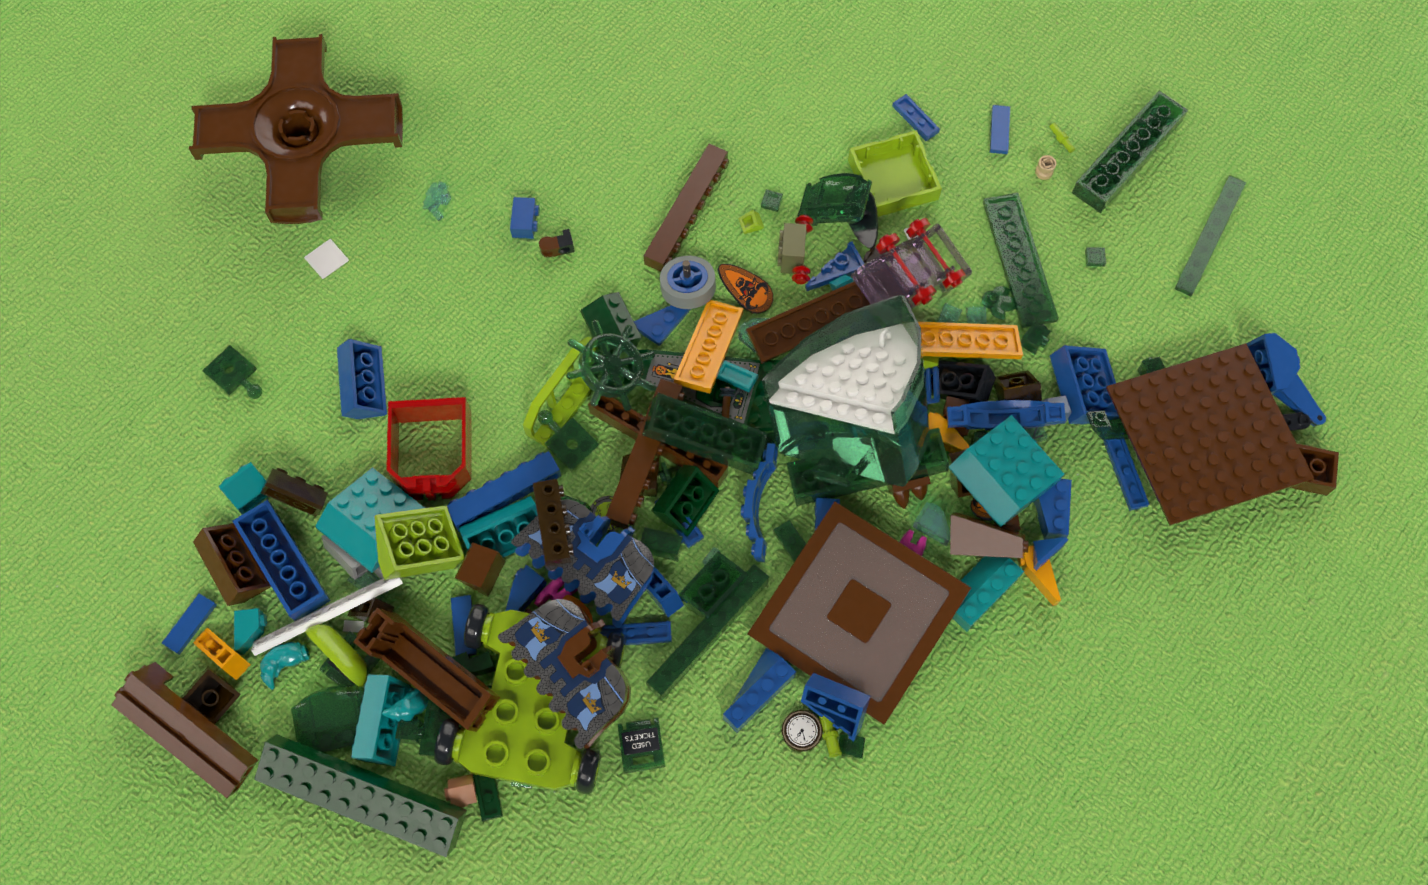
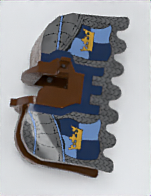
(553, 645)

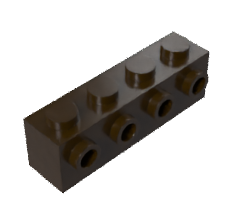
(552, 522)

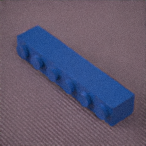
(503, 490)

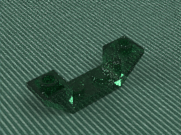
(1106, 428)

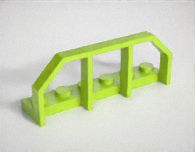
(568, 404)

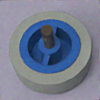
(687, 282)

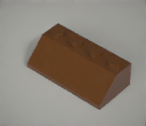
(230, 563)

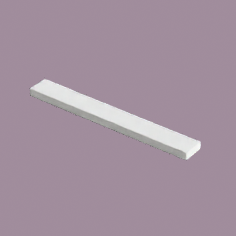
(324, 614)

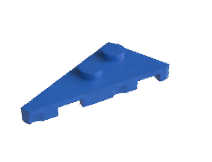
(843, 264)
(660, 323)

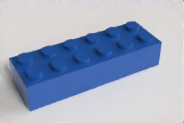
(281, 561)

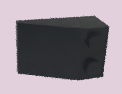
(964, 381)

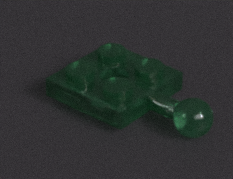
(231, 381)
(570, 431)

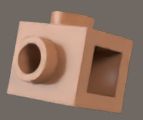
(461, 791)

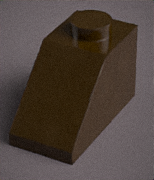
(364, 610)

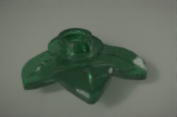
(1000, 302)

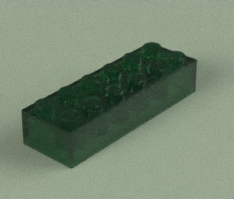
(704, 433)

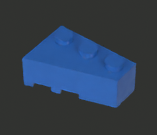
(1054, 510)
(837, 703)

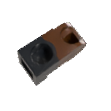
(557, 245)

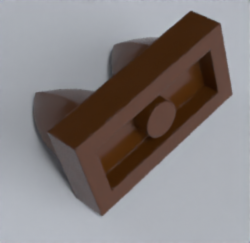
(918, 488)

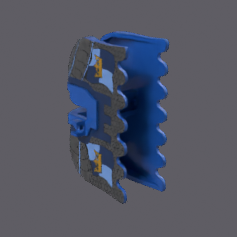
(610, 573)

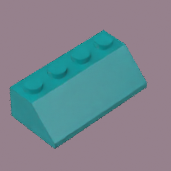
(500, 527)
(988, 583)
(375, 732)

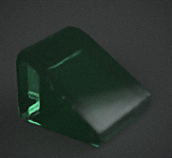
(850, 748)

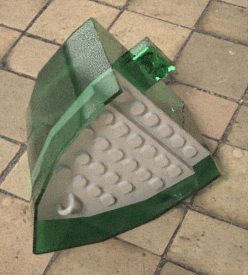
(854, 396)

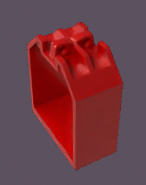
(423, 411)

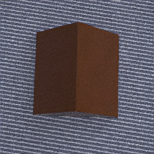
(480, 568)

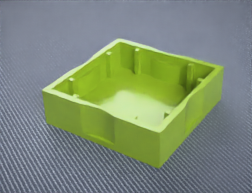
(897, 172)

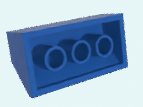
(361, 380)

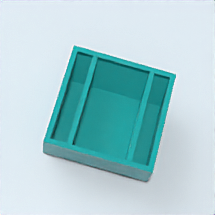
(1006, 471)
(351, 520)

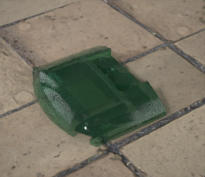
(836, 199)
(328, 717)

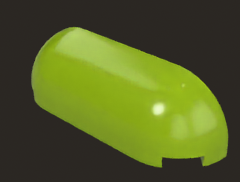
(339, 652)

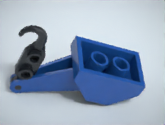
(1279, 368)

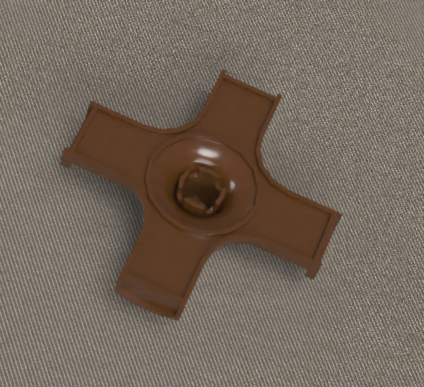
(296, 127)

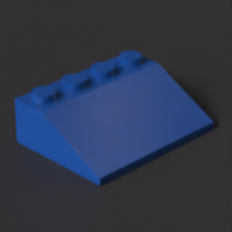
(1083, 379)

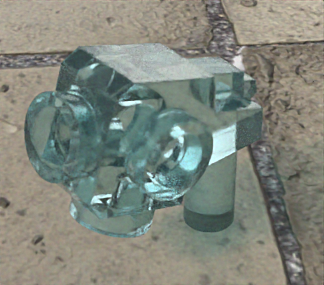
(436, 195)

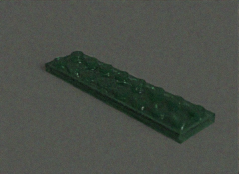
(1020, 260)

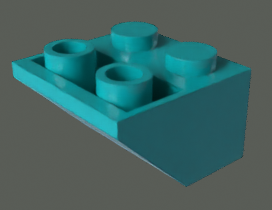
(244, 488)

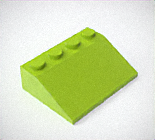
(416, 542)

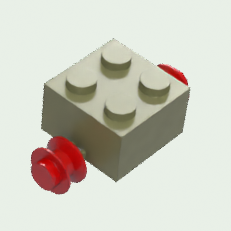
(792, 249)

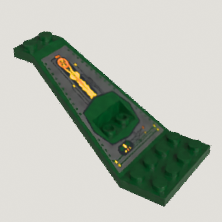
(746, 407)

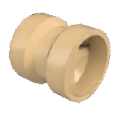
(1045, 167)

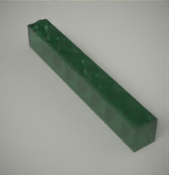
(706, 634)

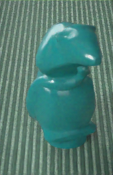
(279, 657)
(406, 708)

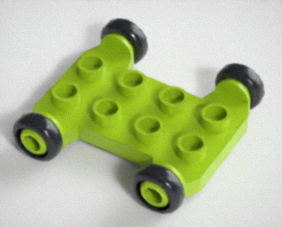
(521, 734)

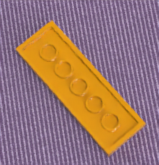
(971, 340)
(708, 346)

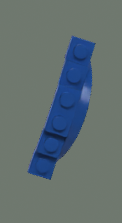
(991, 413)
(752, 495)

